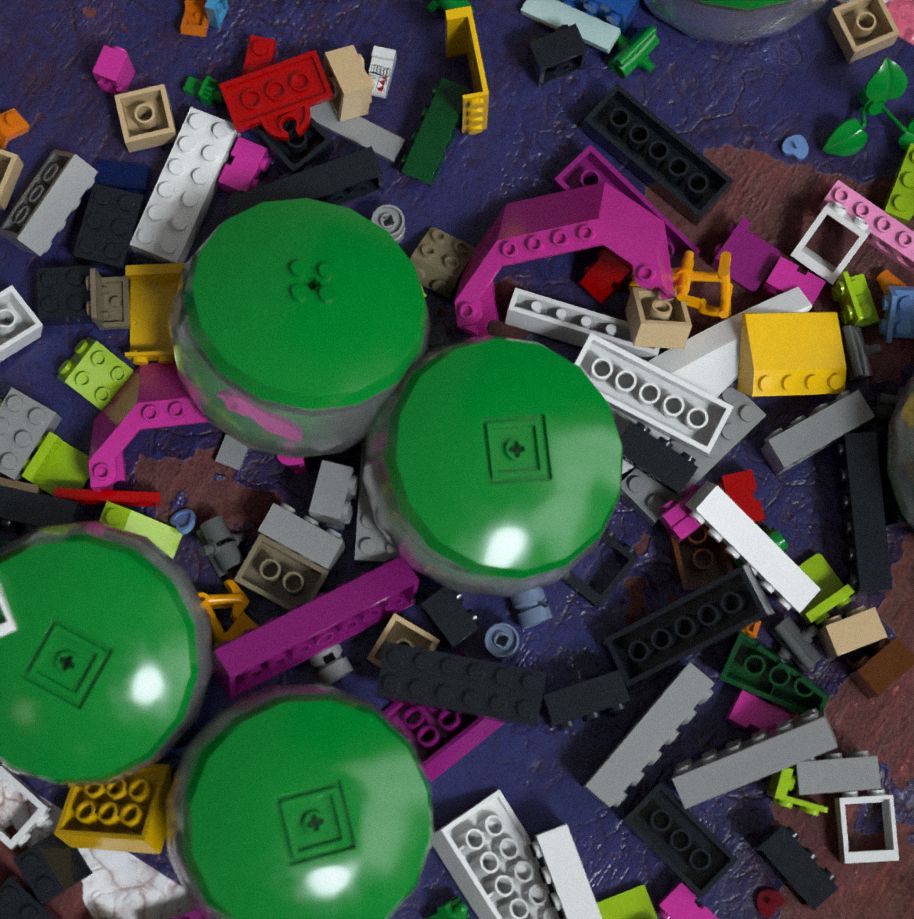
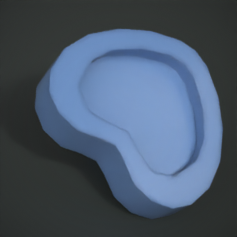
(795, 146)
(183, 520)

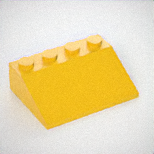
(791, 354)
(120, 814)

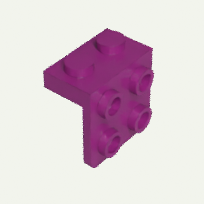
(750, 256)

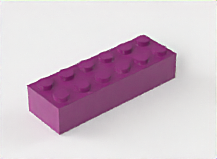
(593, 168)

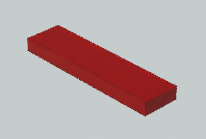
(121, 498)

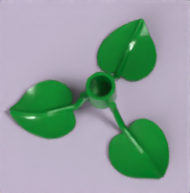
(884, 84)

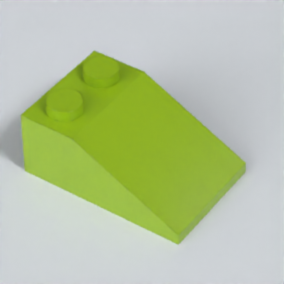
(162, 535)

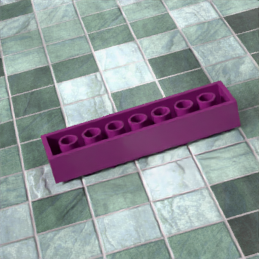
(314, 626)

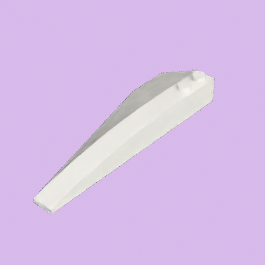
(713, 355)
(494, 863)

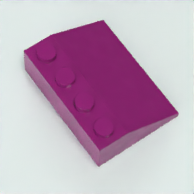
(440, 735)

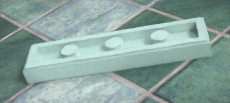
(555, 14)

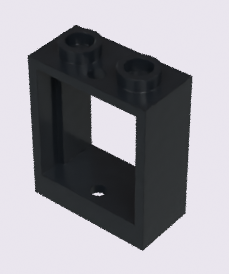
(586, 591)

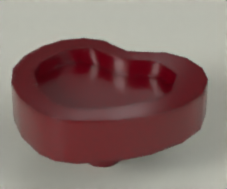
(768, 901)

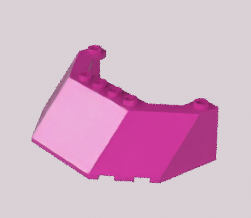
(558, 226)
(147, 400)

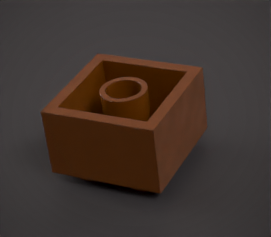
(882, 667)

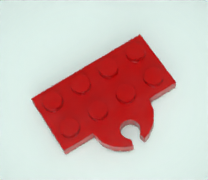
(277, 95)

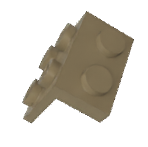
(441, 261)
(109, 301)

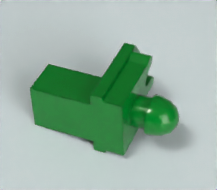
(205, 90)
(451, 910)

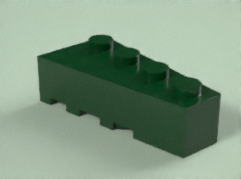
(435, 132)
(767, 674)

